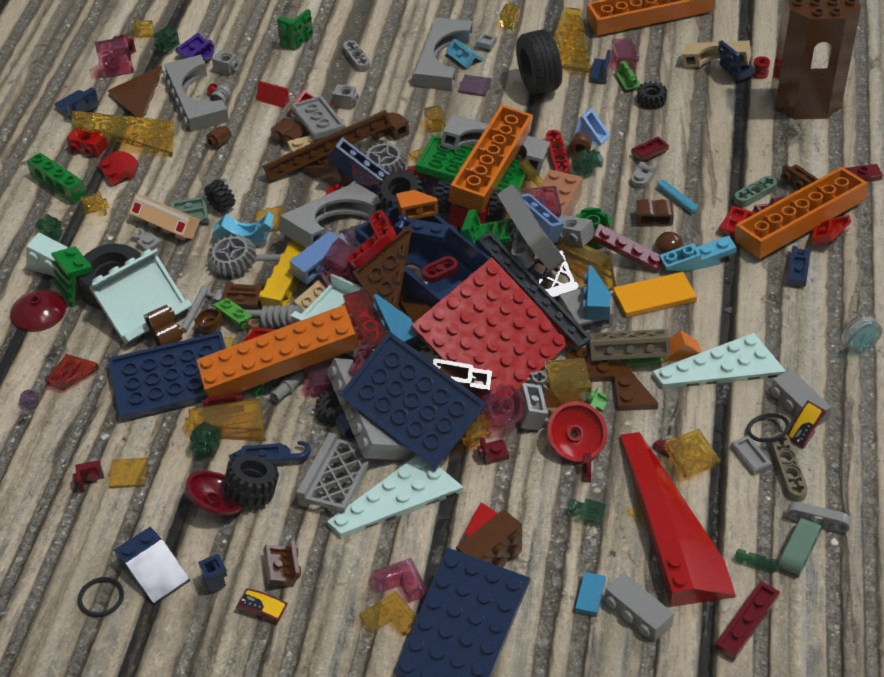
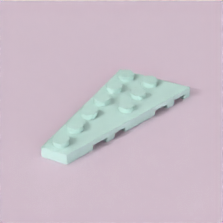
(724, 364)
(396, 495)

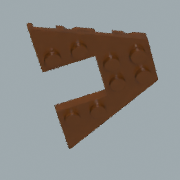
(628, 389)

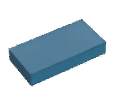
(590, 594)

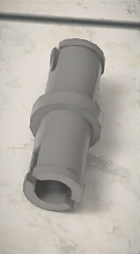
(287, 386)

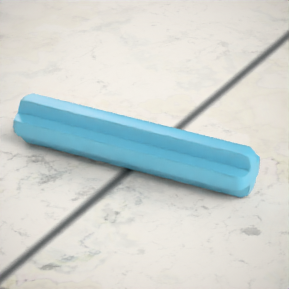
(677, 196)

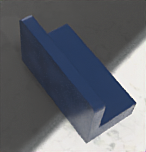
(600, 70)

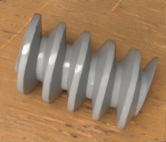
(278, 316)

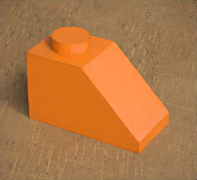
(416, 204)

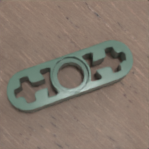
(765, 187)

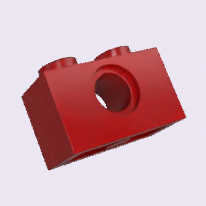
(87, 142)

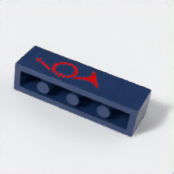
(357, 165)

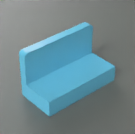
(462, 53)

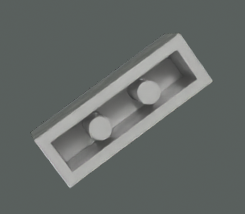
(795, 392)
(638, 607)

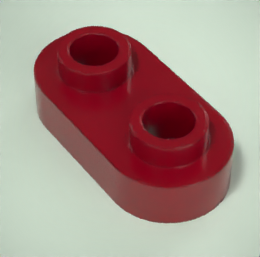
(439, 269)

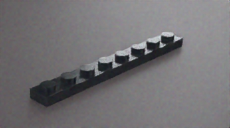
(559, 317)

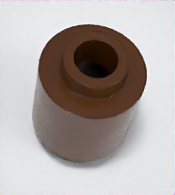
(218, 136)

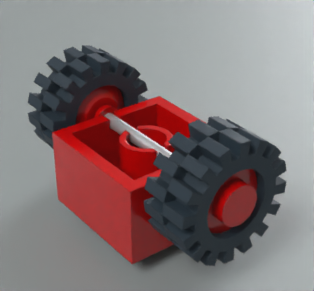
(493, 210)

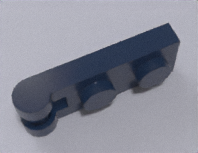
(422, 229)
(798, 266)

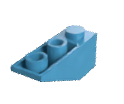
(597, 297)
(395, 321)

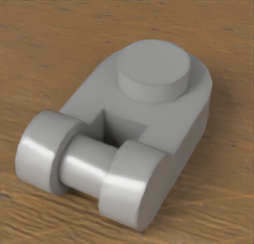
(639, 178)

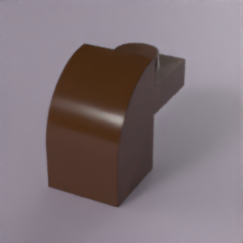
(398, 130)

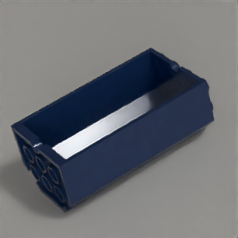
(425, 252)

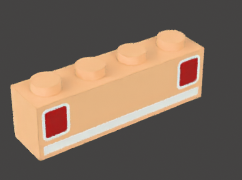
(164, 216)

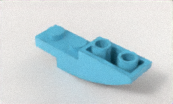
(699, 257)

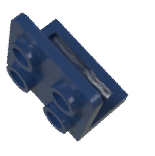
(731, 62)
(78, 101)

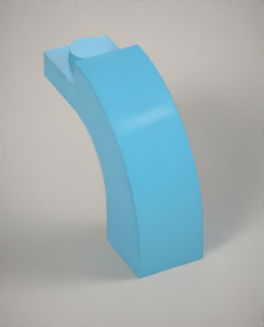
(256, 232)

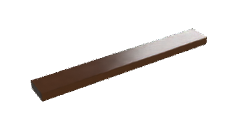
(324, 146)

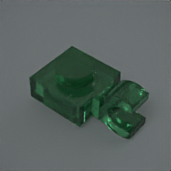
(589, 511)

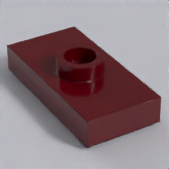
(650, 149)
(867, 172)

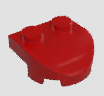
(118, 166)

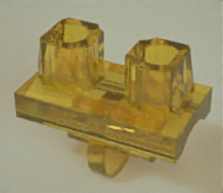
(478, 429)

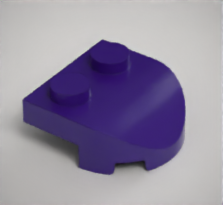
(196, 46)

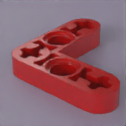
(383, 236)

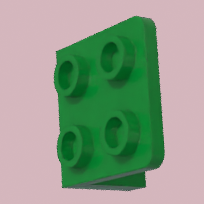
(295, 32)

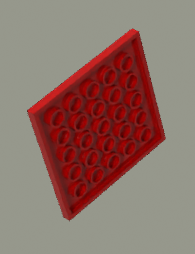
(491, 327)

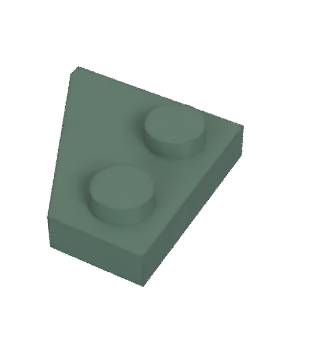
(195, 207)

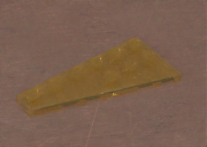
(572, 41)
(128, 129)

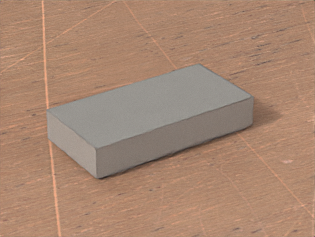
(751, 455)

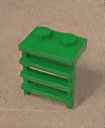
(473, 229)
(68, 265)

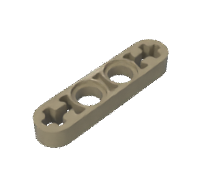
(789, 466)

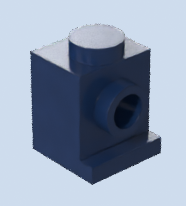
(213, 572)

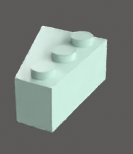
(39, 254)

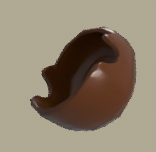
(668, 241)
(209, 321)

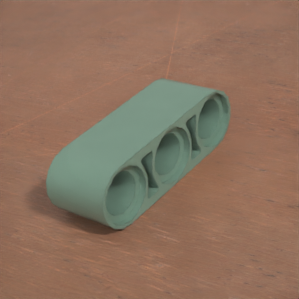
(800, 546)

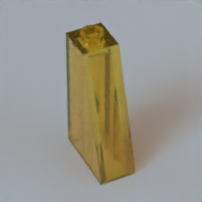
(580, 258)
(236, 419)

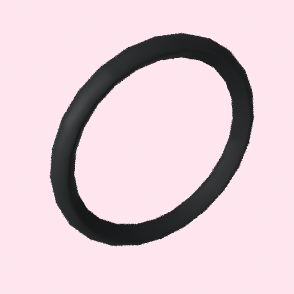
(766, 416)
(99, 579)

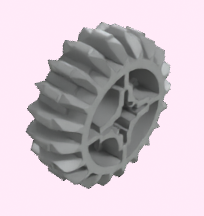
(387, 156)
(231, 255)

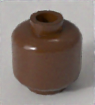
(579, 142)

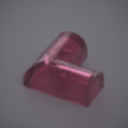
(547, 196)
(403, 575)

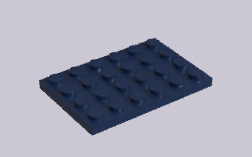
(161, 376)
(413, 400)
(463, 619)

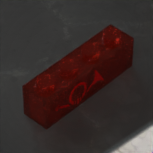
(364, 318)

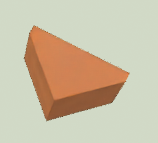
(682, 347)

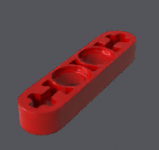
(557, 153)

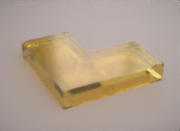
(389, 609)

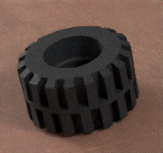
(395, 183)
(250, 480)

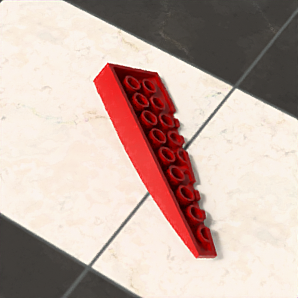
(683, 550)

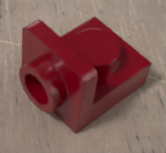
(492, 451)
(87, 472)

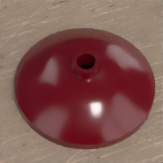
(38, 310)
(207, 493)

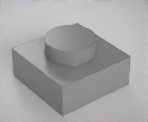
(486, 41)

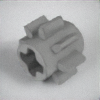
(539, 378)

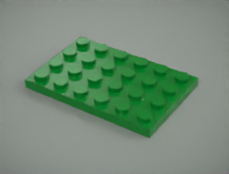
(446, 163)

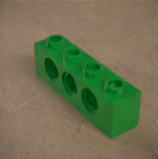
(56, 178)

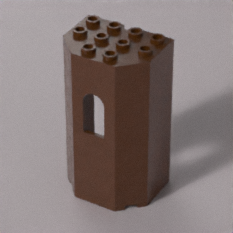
(803, 25)

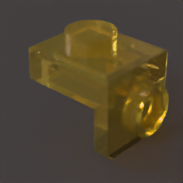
(143, 28)
(94, 203)

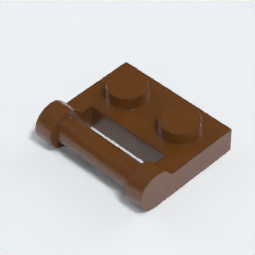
(243, 295)

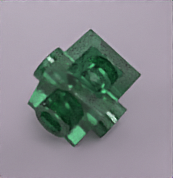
(166, 39)
(585, 162)
(49, 227)
(205, 439)

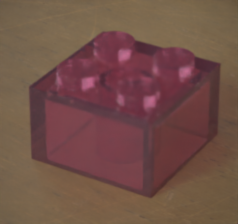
(114, 57)

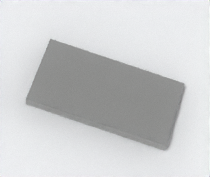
(317, 117)

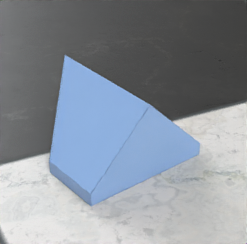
(593, 127)

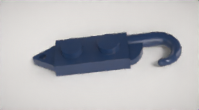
(275, 453)

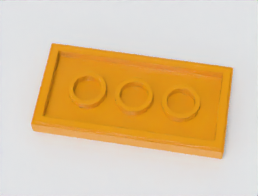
(654, 294)

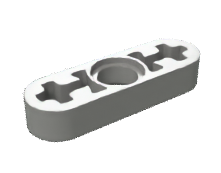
(356, 61)
(831, 520)

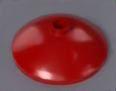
(585, 422)

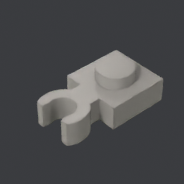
(146, 241)

